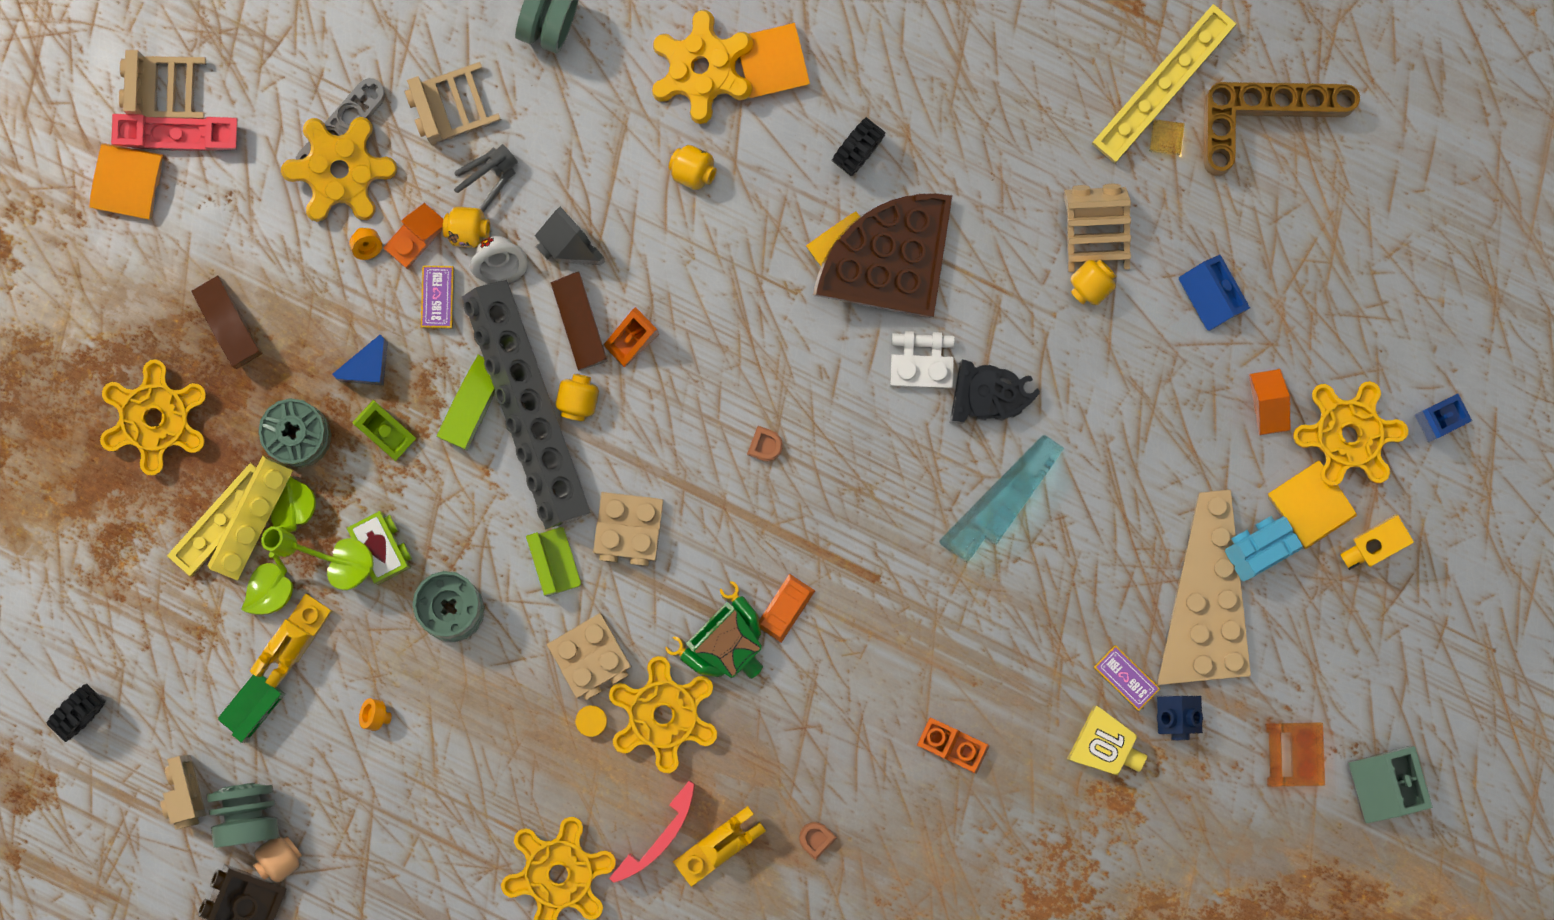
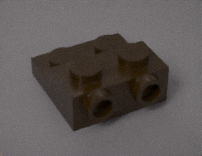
(241, 897)

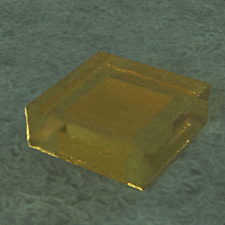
(1166, 137)

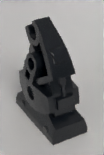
(984, 396)

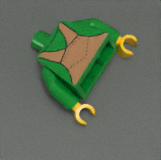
(725, 641)

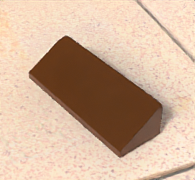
(579, 321)

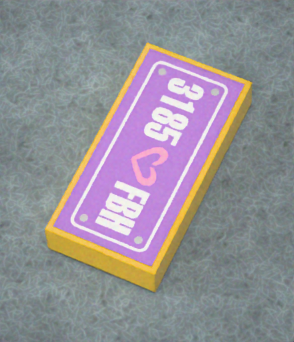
(437, 297)
(1126, 678)

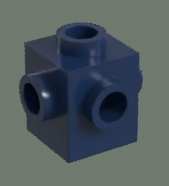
(1179, 716)

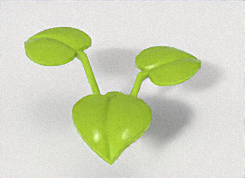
(267, 586)

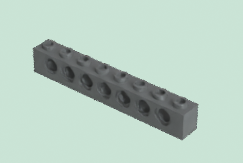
(529, 388)

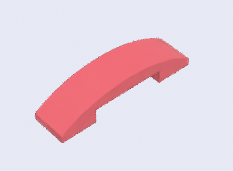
(174, 133)
(631, 864)

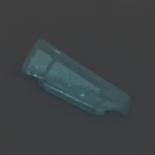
(1002, 502)

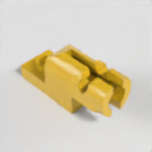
(292, 639)
(717, 847)

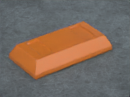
(785, 608)

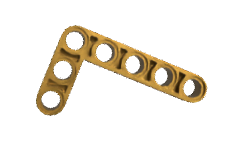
(1266, 107)

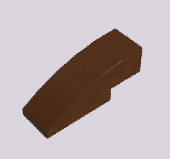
(226, 322)

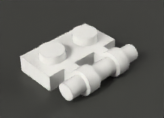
(922, 371)

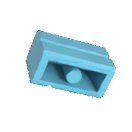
(1263, 548)

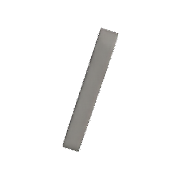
(335, 121)

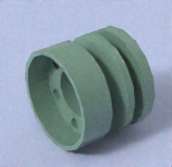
(311, 440)
(430, 606)
(242, 815)

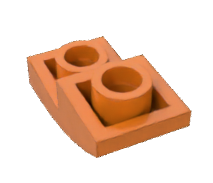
(953, 745)

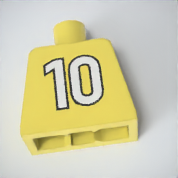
(1106, 744)

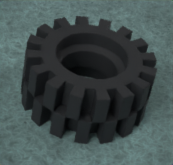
(858, 146)
(75, 712)

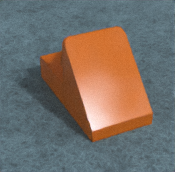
(415, 235)

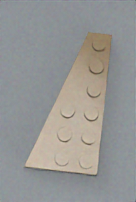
(1208, 613)

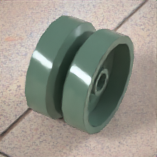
(547, 18)

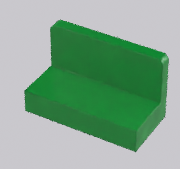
(250, 708)

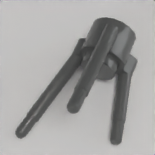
(496, 160)

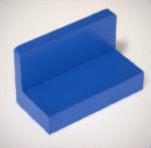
(1214, 292)

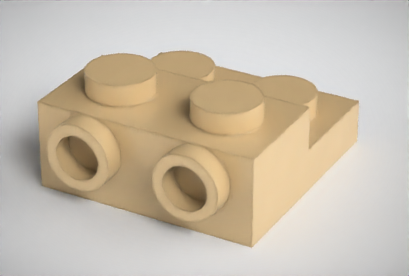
(628, 528)
(589, 657)
(184, 803)

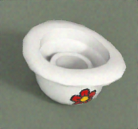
(498, 261)

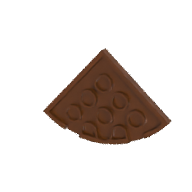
(890, 256)

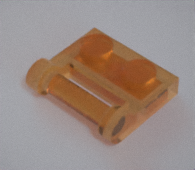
(1306, 754)

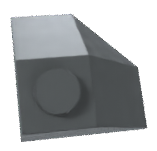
(566, 241)

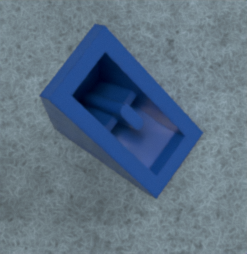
(366, 365)
(1443, 418)

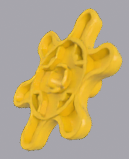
(718, 78)
(361, 169)
(135, 405)
(1370, 428)
(641, 707)
(563, 851)

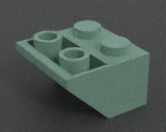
(1390, 784)

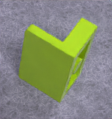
(553, 561)

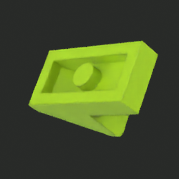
(384, 430)

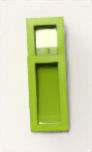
(468, 406)

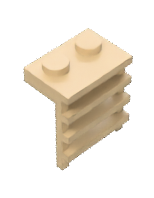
(141, 85)
(433, 116)
(1098, 207)

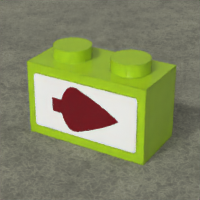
(388, 555)

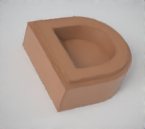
(765, 445)
(815, 838)

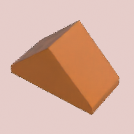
(631, 337)
(1270, 401)

